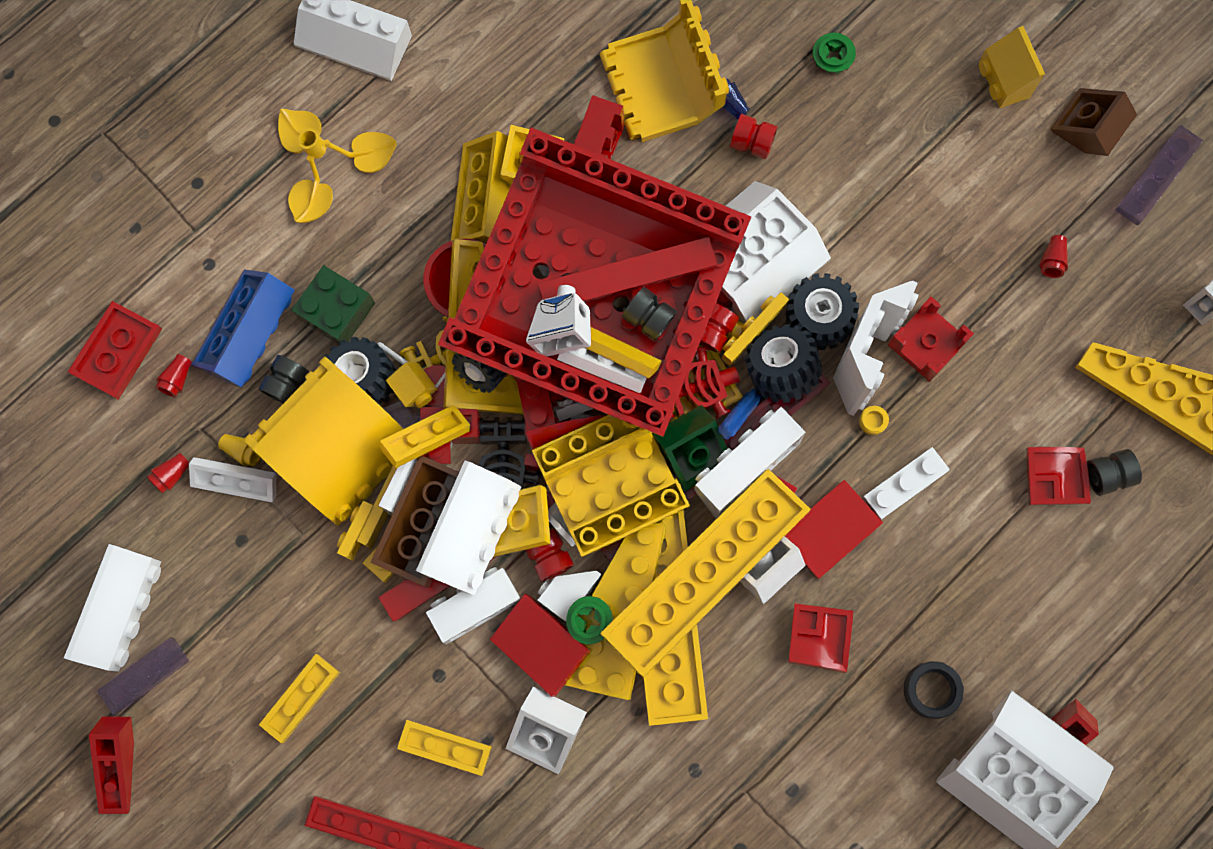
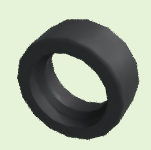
(952, 677)

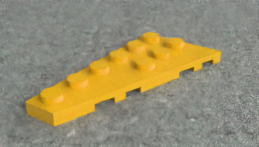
(1166, 392)
(505, 396)
(624, 580)

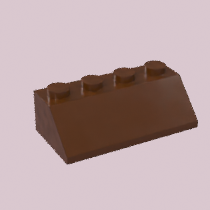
(415, 520)

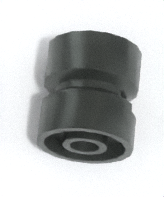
(649, 314)
(284, 379)
(1117, 471)

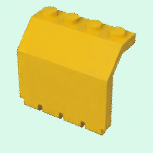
(666, 76)

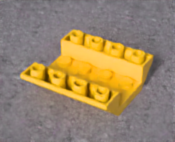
(608, 482)

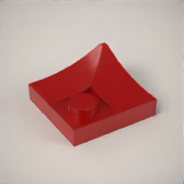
(1057, 476)
(821, 637)

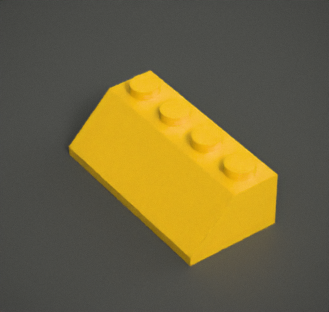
(480, 187)

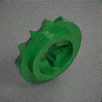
(834, 42)
(576, 624)

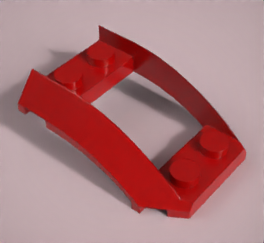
(540, 415)

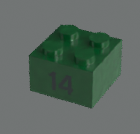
(333, 305)

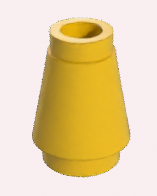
(238, 450)

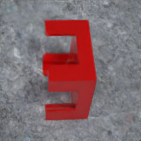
(929, 340)

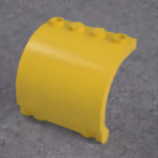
(327, 442)

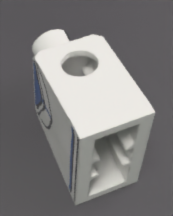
(560, 324)

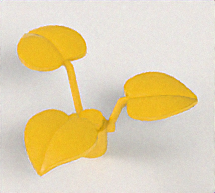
(301, 132)

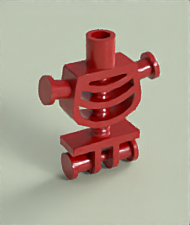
(714, 384)

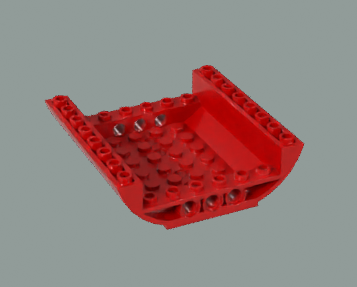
(577, 215)

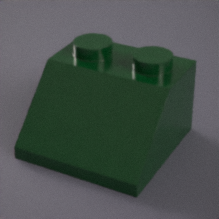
(691, 445)

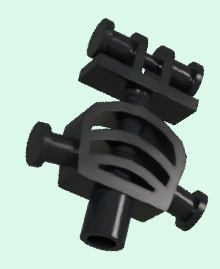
(503, 452)

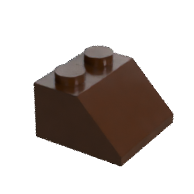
(1095, 120)

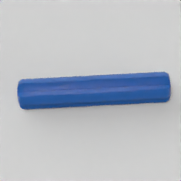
(739, 414)

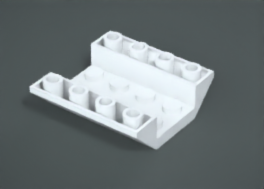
(774, 252)
(857, 373)
(1028, 776)

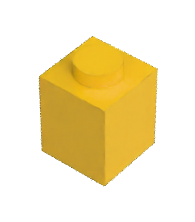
(412, 385)

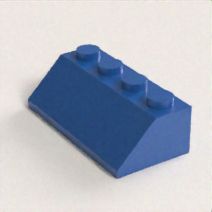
(243, 327)

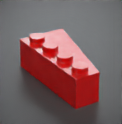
(601, 127)

